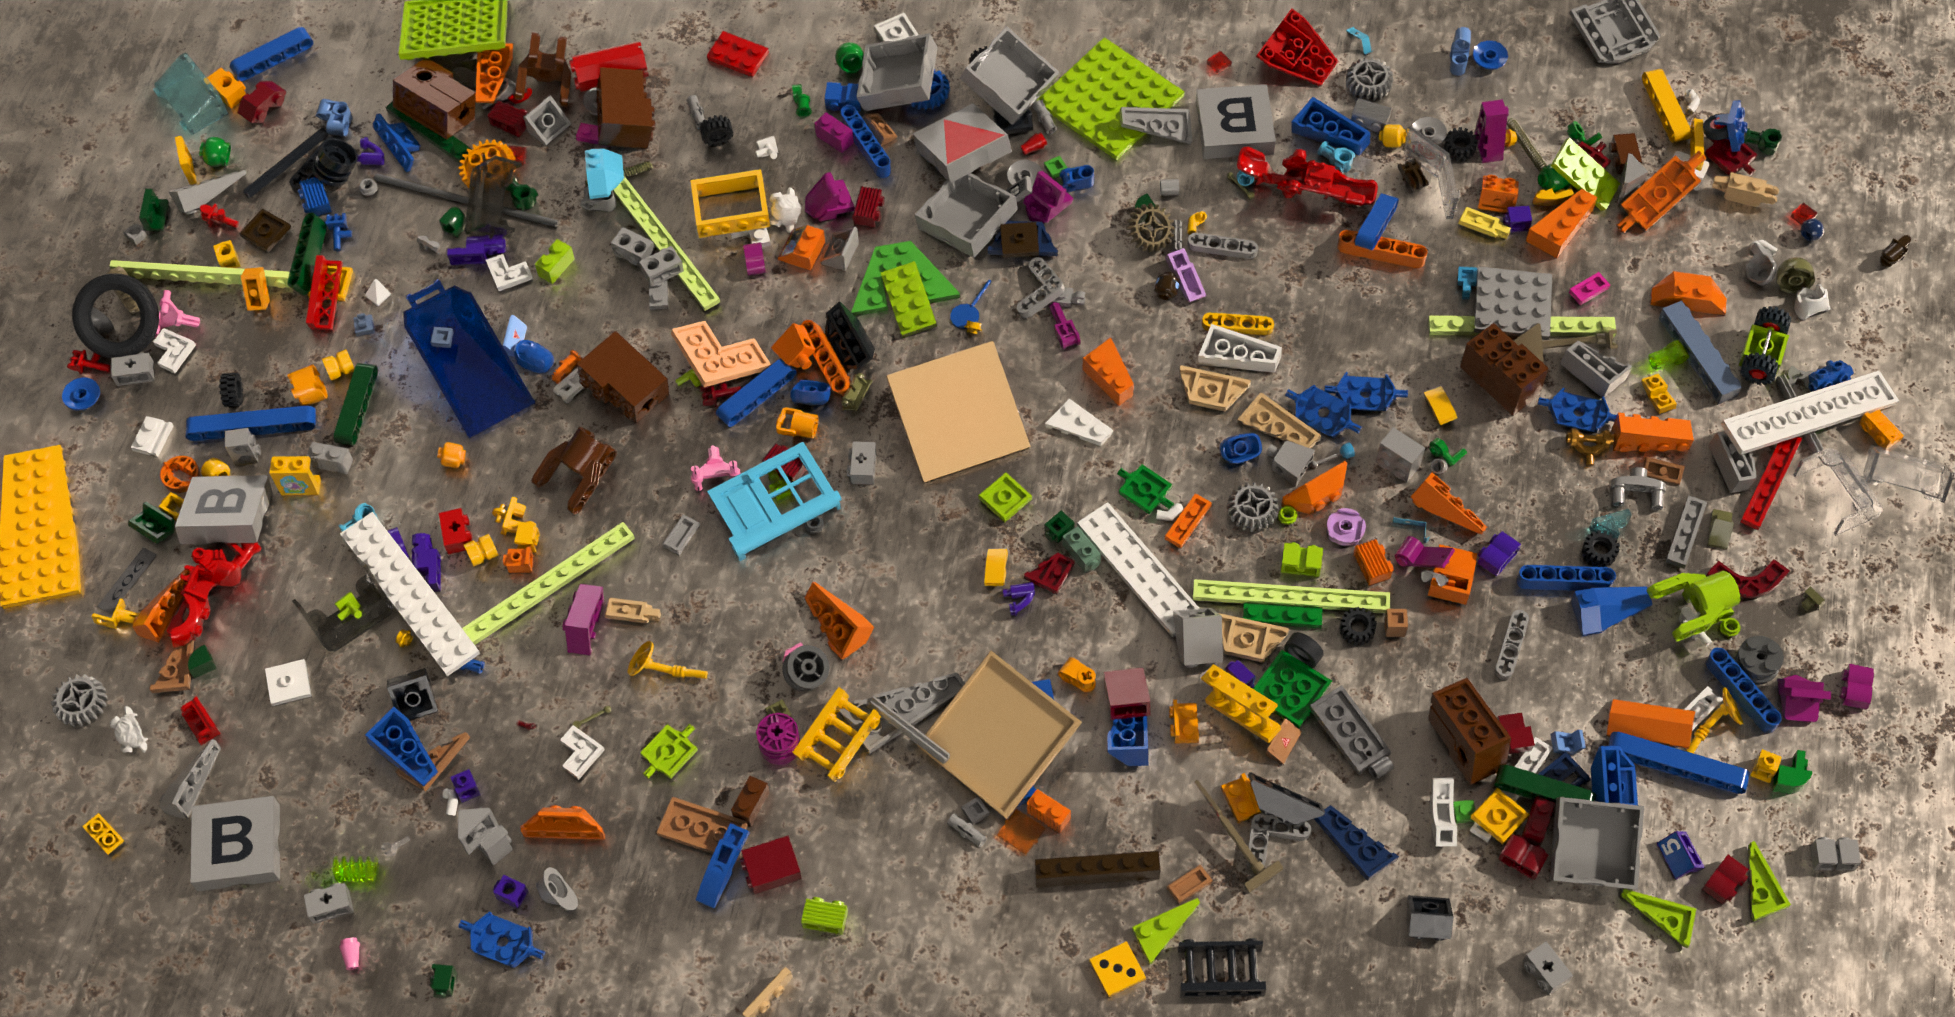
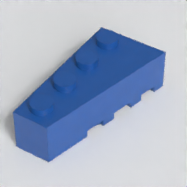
(1325, 124)

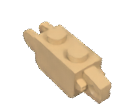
(1746, 189)

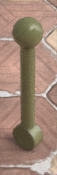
(1250, 195)
(607, 709)

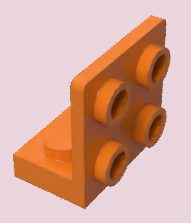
(1498, 193)

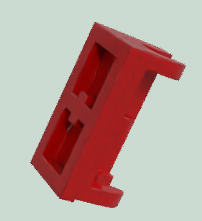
(199, 721)

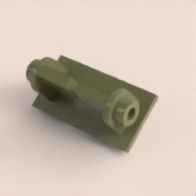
(853, 398)

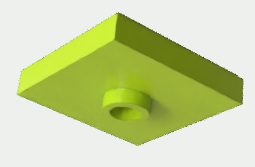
(1005, 497)

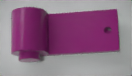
(1415, 554)

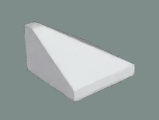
(377, 293)

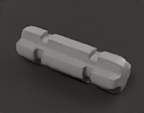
(1177, 238)

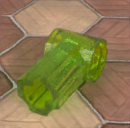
(1673, 353)

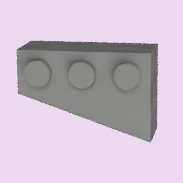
(1594, 369)

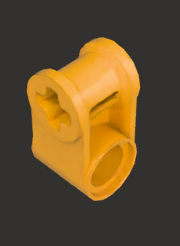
(1078, 675)

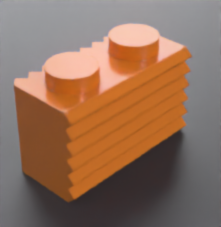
(1373, 562)
(1048, 811)

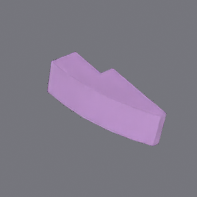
(1187, 275)

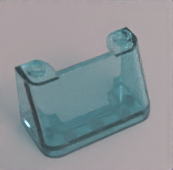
(190, 95)

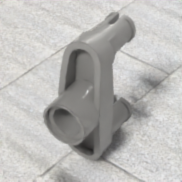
(1638, 482)

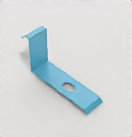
(1365, 39)
(1412, 522)

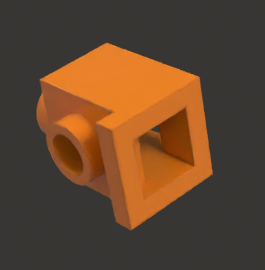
(518, 560)

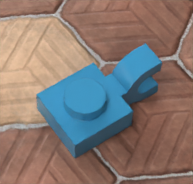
(1467, 277)

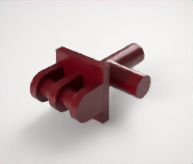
(709, 394)

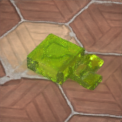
(776, 484)

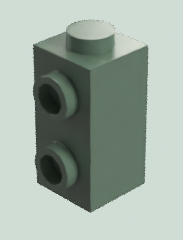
(1081, 549)

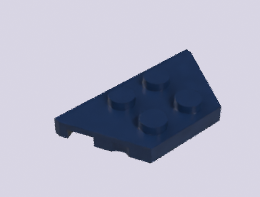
(1045, 243)

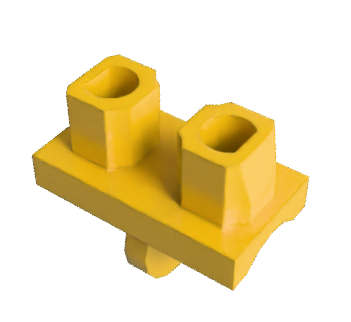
(514, 509)

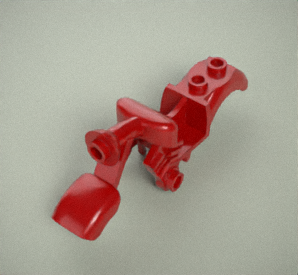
(1307, 176)
(210, 572)

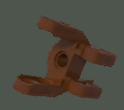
(545, 68)
(584, 457)

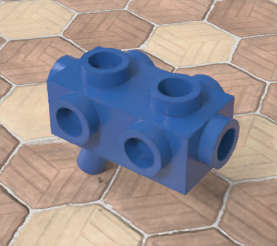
(1830, 375)

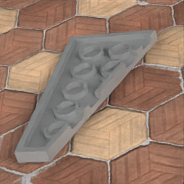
(910, 703)

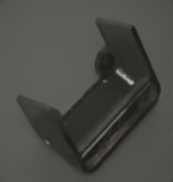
(487, 197)
(336, 633)

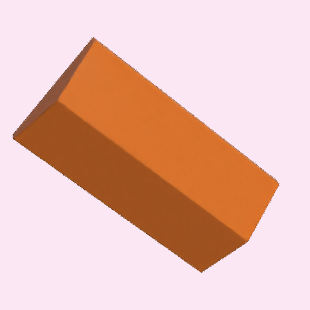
(1652, 722)

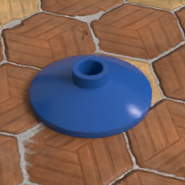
(1490, 55)
(78, 388)

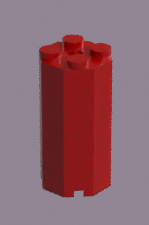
(620, 57)

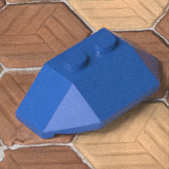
(1613, 776)

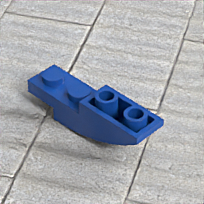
(721, 865)

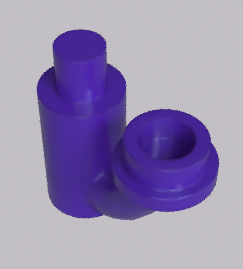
(370, 158)
(1018, 591)

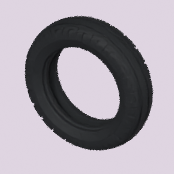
(83, 322)

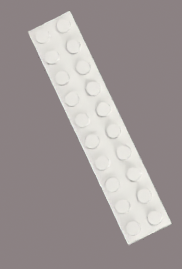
(1809, 412)
(410, 594)

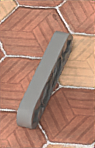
(1223, 243)
(1512, 645)

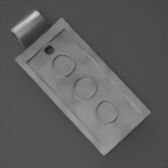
(1352, 733)

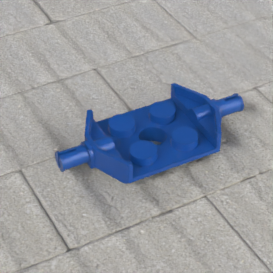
(1381, 392)
(1564, 404)
(1308, 407)
(487, 932)

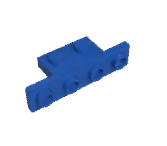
(398, 140)

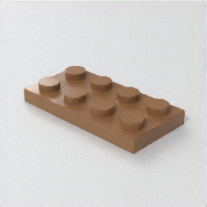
(695, 825)

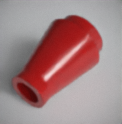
(1034, 144)

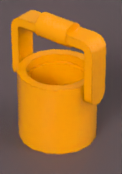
(802, 423)

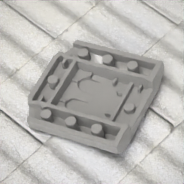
(1615, 29)

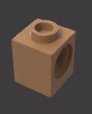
(1396, 623)

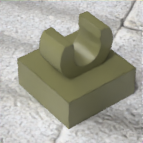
(1813, 599)
(778, 707)

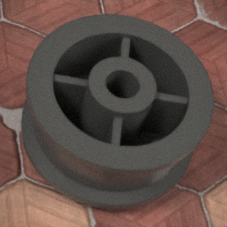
(1760, 658)
(796, 673)

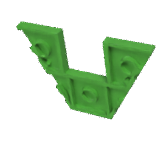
(871, 294)

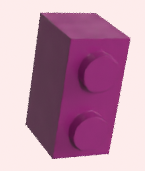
(834, 132)

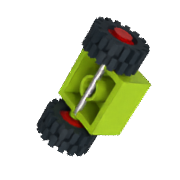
(1765, 345)

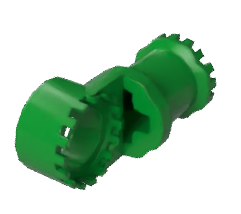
(801, 100)

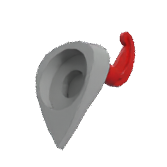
(507, 92)

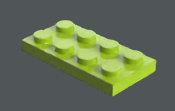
(1585, 173)
(908, 299)

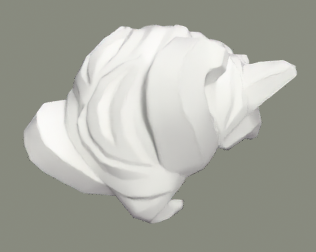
(785, 209)
(128, 731)

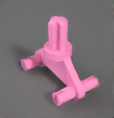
(170, 315)
(713, 468)

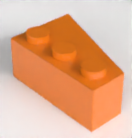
(1109, 372)

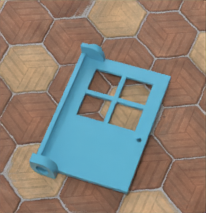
(753, 514)

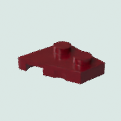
(1051, 573)

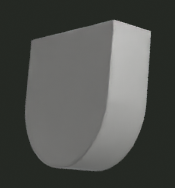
(135, 233)

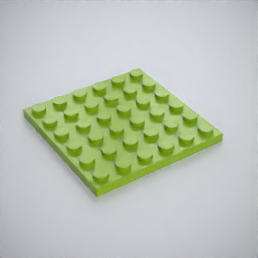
(452, 27)
(1097, 88)

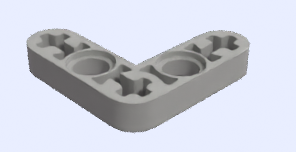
(1046, 289)
(1264, 833)

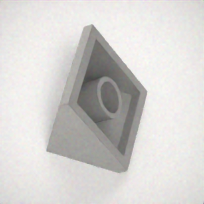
(546, 121)
(1631, 179)
(840, 249)
(475, 827)

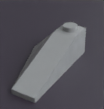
(193, 196)
(187, 786)

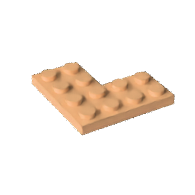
(717, 363)

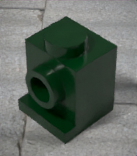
(1058, 522)
(443, 980)

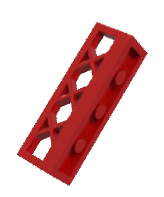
(317, 293)

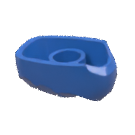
(533, 356)
(810, 392)
(1240, 447)

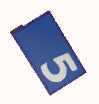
(1680, 854)

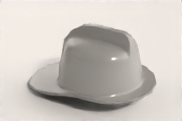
(555, 890)

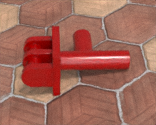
(211, 214)
(83, 362)

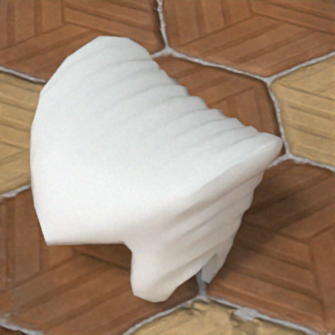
(1811, 301)

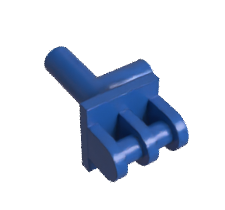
(338, 223)

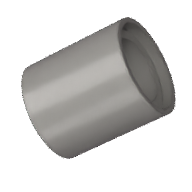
(1169, 187)

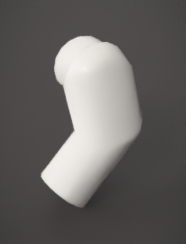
(1170, 515)

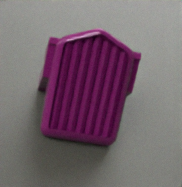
(828, 199)
(1046, 199)
(1801, 698)

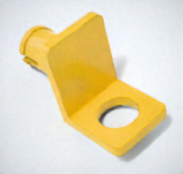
(118, 615)

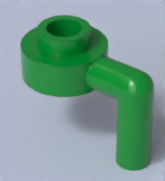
(1577, 132)
(1440, 449)

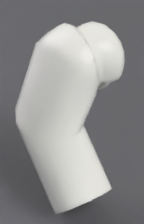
(1693, 101)
(1771, 248)
(452, 803)

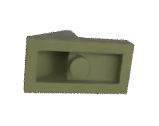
(1720, 529)

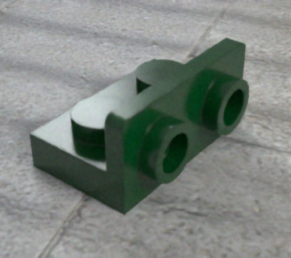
(153, 211)

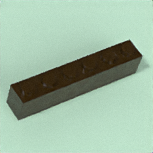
(1097, 869)

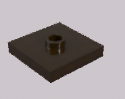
(265, 230)
(1019, 239)

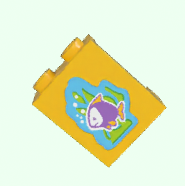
(294, 476)

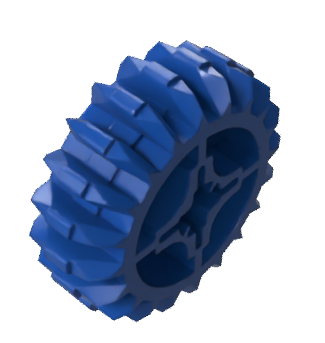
(939, 92)

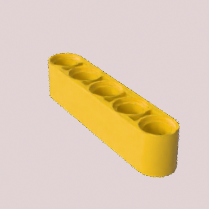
(1666, 105)

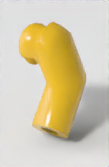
(1195, 220)

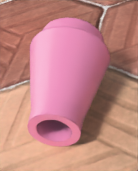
(350, 952)

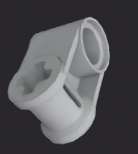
(601, 204)

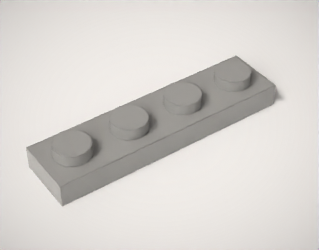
(1686, 532)

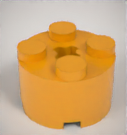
(307, 386)

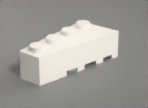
(1238, 351)

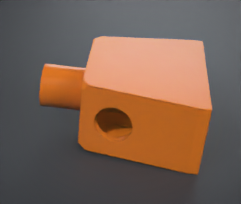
(795, 347)

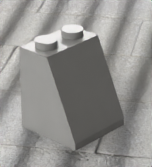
(1198, 636)

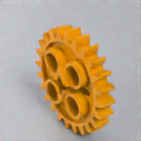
(476, 155)

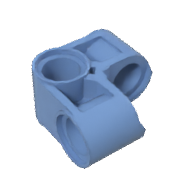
(1460, 51)
(337, 116)

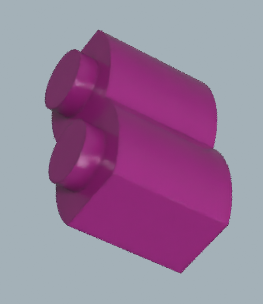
(1857, 686)

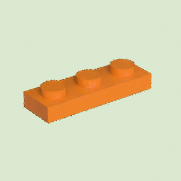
(1188, 521)

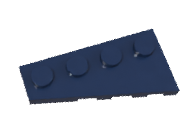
(1361, 850)

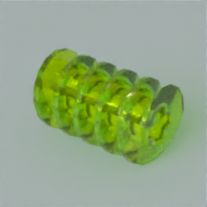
(355, 870)

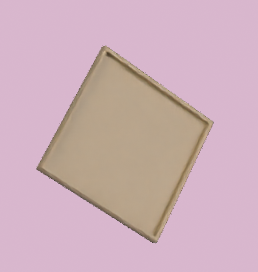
(958, 411)
(1001, 734)

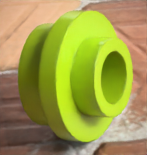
(1287, 510)
(1731, 622)

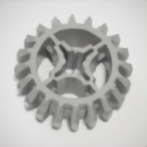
(1369, 79)
(1246, 514)
(90, 700)

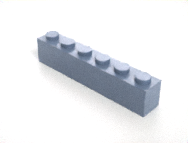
(1702, 355)

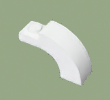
(1442, 812)

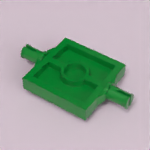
(1145, 489)

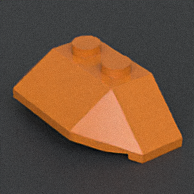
(1694, 290)
(1317, 492)
(562, 823)

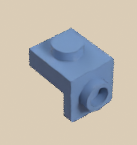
(1568, 742)

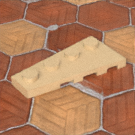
(1277, 422)

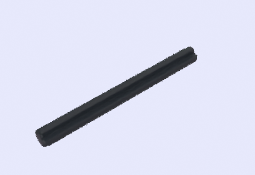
(285, 163)

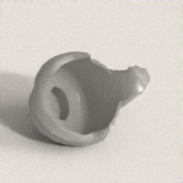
(1761, 266)

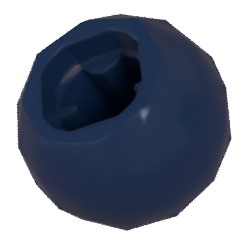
(1812, 229)

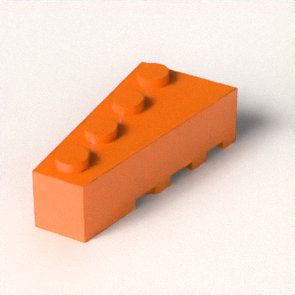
(1561, 225)
(1651, 434)

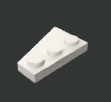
(1079, 422)

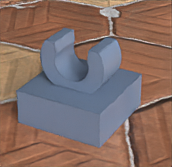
(363, 324)
(442, 337)

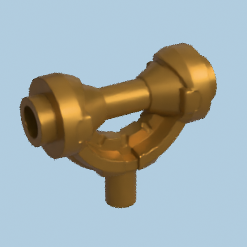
(1602, 439)

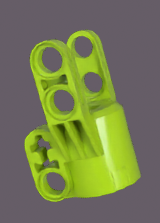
(1709, 595)

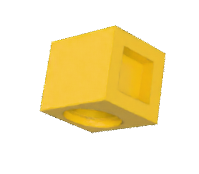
(226, 255)

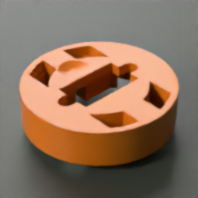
(184, 464)

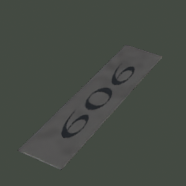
(127, 580)

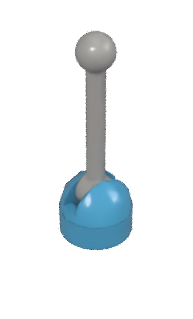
(1346, 451)

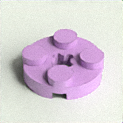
(1341, 536)

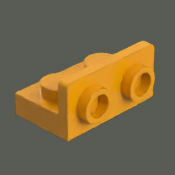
(1880, 429)
(1184, 722)
(1241, 798)

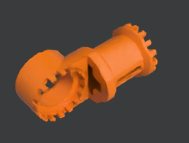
(566, 366)

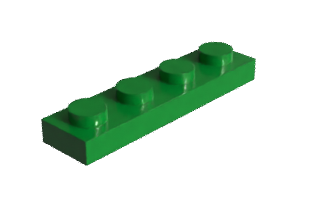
(1284, 615)

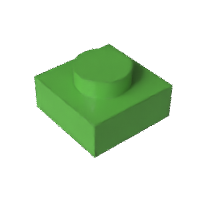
(1054, 166)
(1463, 811)

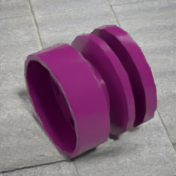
(777, 749)

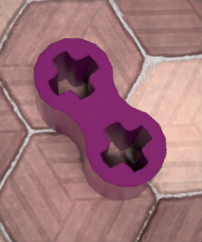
(754, 258)

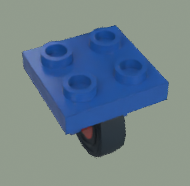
(1727, 126)

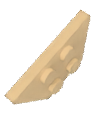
(1212, 388)
(1250, 638)

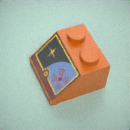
(803, 247)

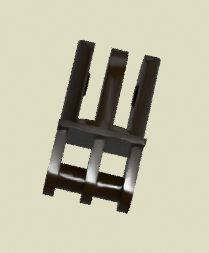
(1413, 174)
(1895, 251)

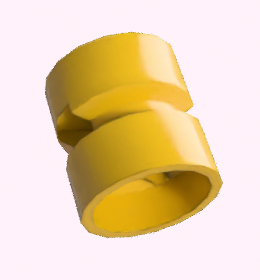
(339, 364)
(480, 550)

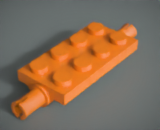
(1661, 192)

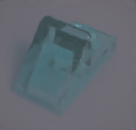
(1611, 522)

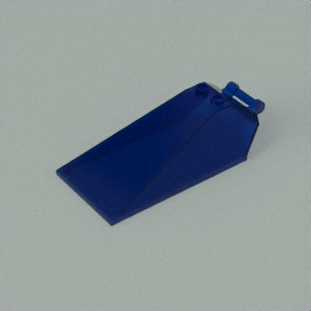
(475, 369)

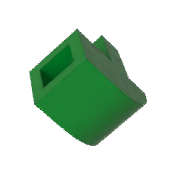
(1793, 778)

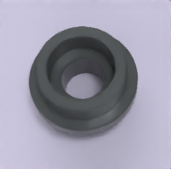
(817, 520)

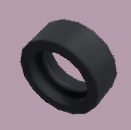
(1304, 649)

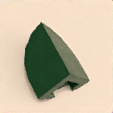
(453, 221)

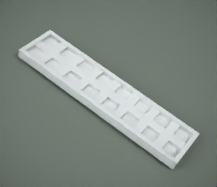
(1136, 565)

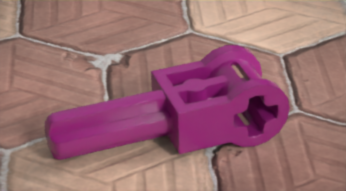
(1064, 329)

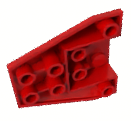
(1298, 50)

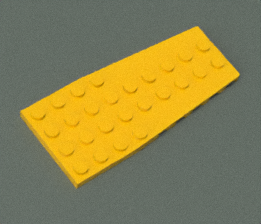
(37, 530)

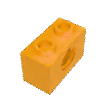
(227, 87)
(255, 288)

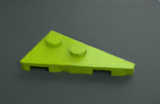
(1765, 890)
(1670, 916)
(1158, 931)

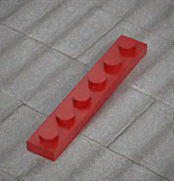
(1770, 482)

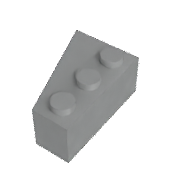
(1736, 469)

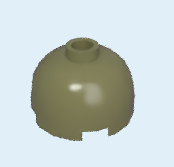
(1795, 274)

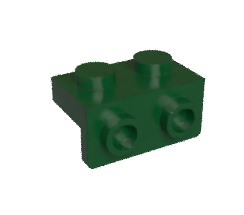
(152, 523)

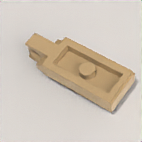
(631, 611)

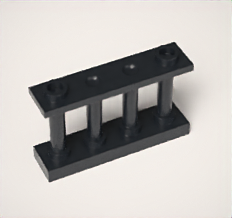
(1212, 987)

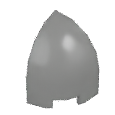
(101, 321)

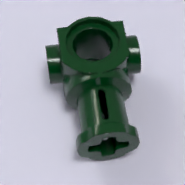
(1766, 141)
(522, 195)

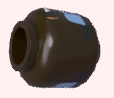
(1166, 286)

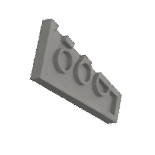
(1162, 122)

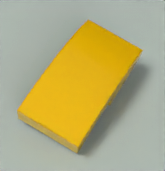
(1548, 198)
(1657, 393)
(1440, 405)
(996, 567)
(103, 833)

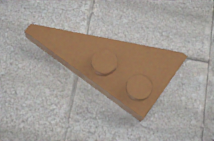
(175, 673)
(440, 757)

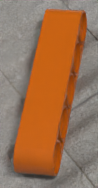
(1385, 250)
(832, 363)

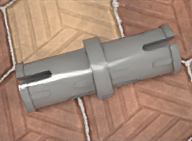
(696, 110)
(1044, 117)
(967, 830)

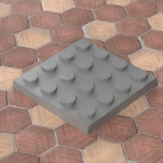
(1513, 301)

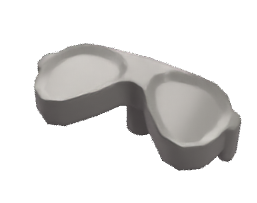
(431, 244)
(1428, 575)

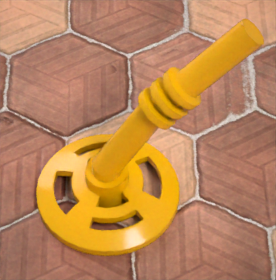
(644, 660)
(1727, 708)

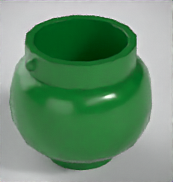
(849, 57)
(215, 152)
(1550, 178)

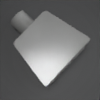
(1291, 460)

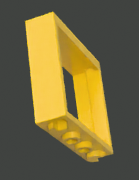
(726, 184)

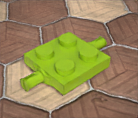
(668, 751)

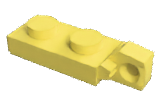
(1484, 223)

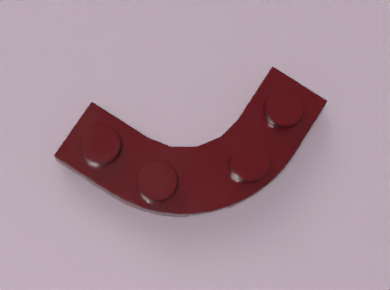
(1756, 585)

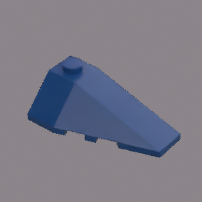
(1603, 607)
(1129, 741)
(400, 745)

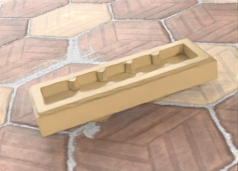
(772, 990)

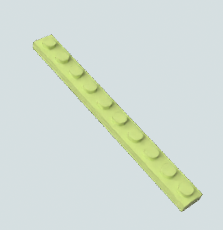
(662, 239)
(195, 273)
(1558, 327)
(548, 583)
(1290, 595)

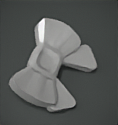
(1794, 374)

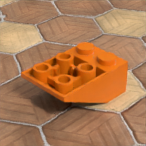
(1459, 575)

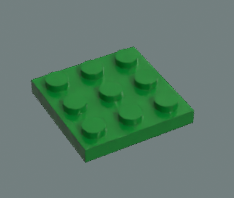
(1292, 687)

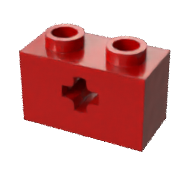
(454, 530)

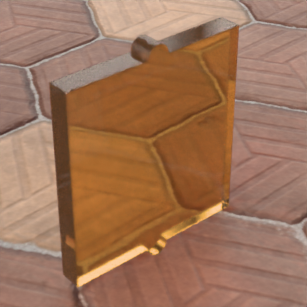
(1021, 831)

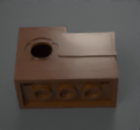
(434, 98)
(623, 109)
(1504, 369)
(623, 376)
(1469, 730)

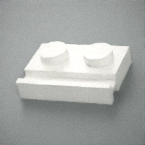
(152, 436)

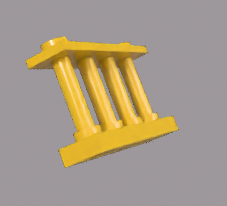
(1241, 703)
(828, 717)

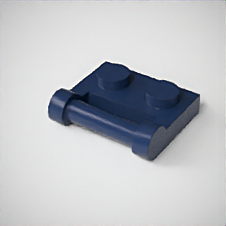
(1563, 768)

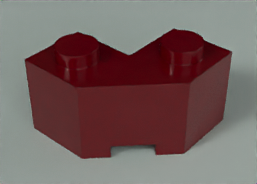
(256, 105)
(1521, 736)

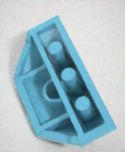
(603, 172)

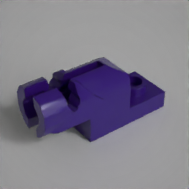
(477, 250)
(427, 560)

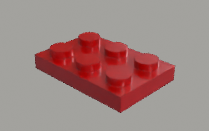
(737, 54)

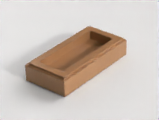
(1189, 884)

